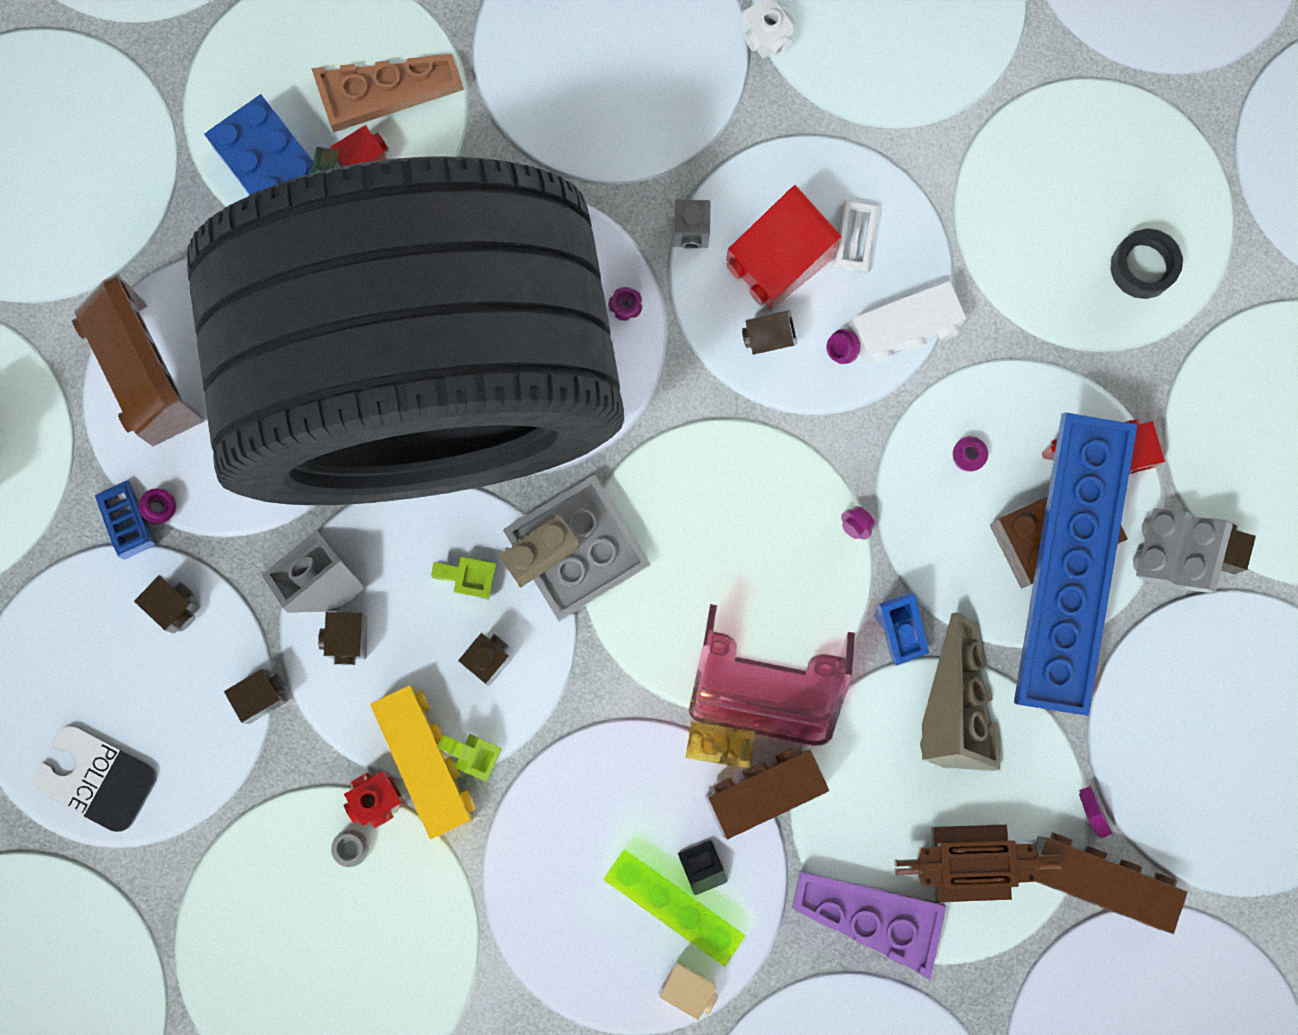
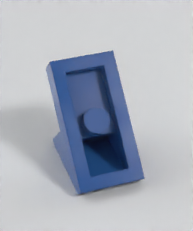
(902, 628)

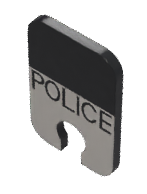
(104, 785)

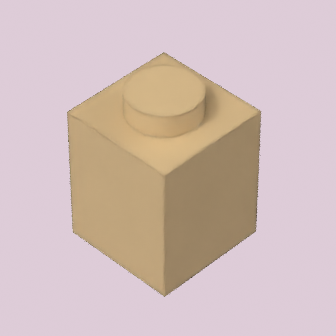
(689, 991)

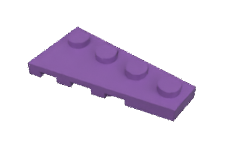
(886, 921)

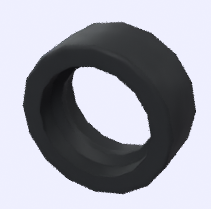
(1167, 249)

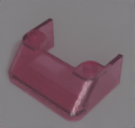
(768, 696)

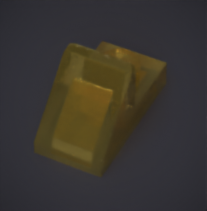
(720, 745)

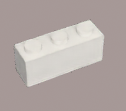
(908, 323)

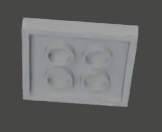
(606, 550)

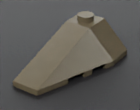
(957, 715)

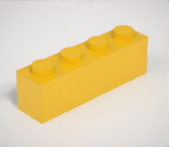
(422, 765)

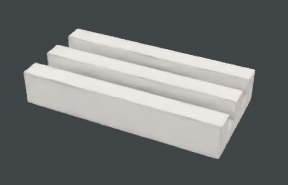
(851, 264)

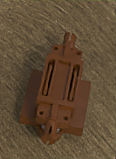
(975, 863)

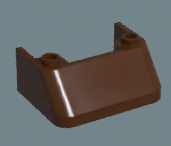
(132, 363)

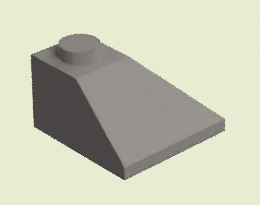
(313, 578)

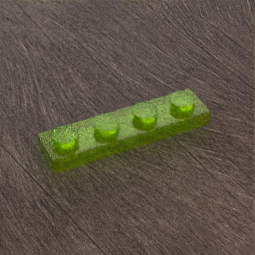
(674, 907)

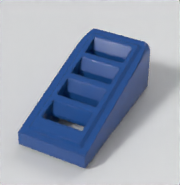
(136, 545)

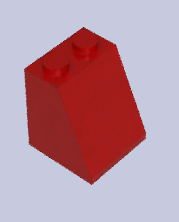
(783, 248)

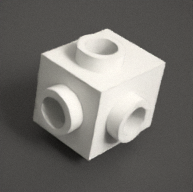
(767, 28)

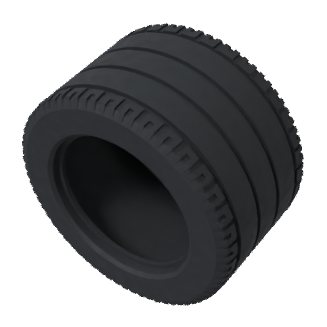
(401, 331)

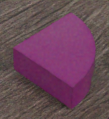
(1094, 812)

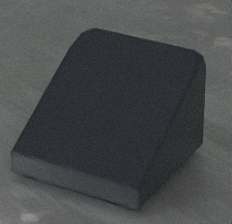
(702, 867)

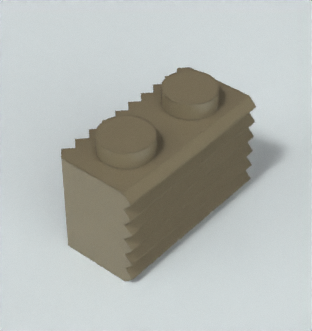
(539, 550)

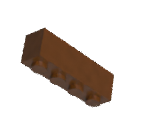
(1112, 886)

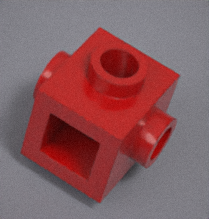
(386, 799)

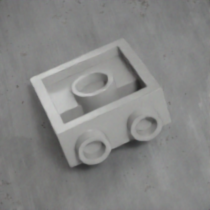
(1182, 550)

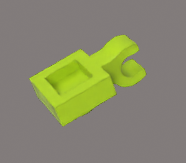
(471, 577)
(474, 757)

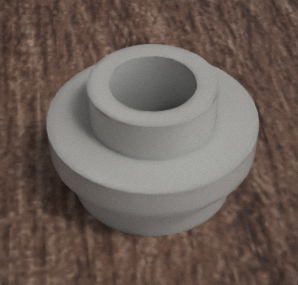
(339, 853)

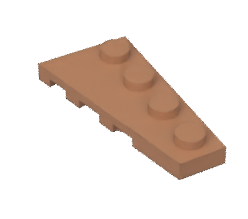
(369, 92)

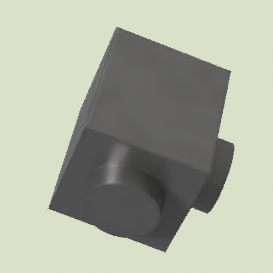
(692, 223)

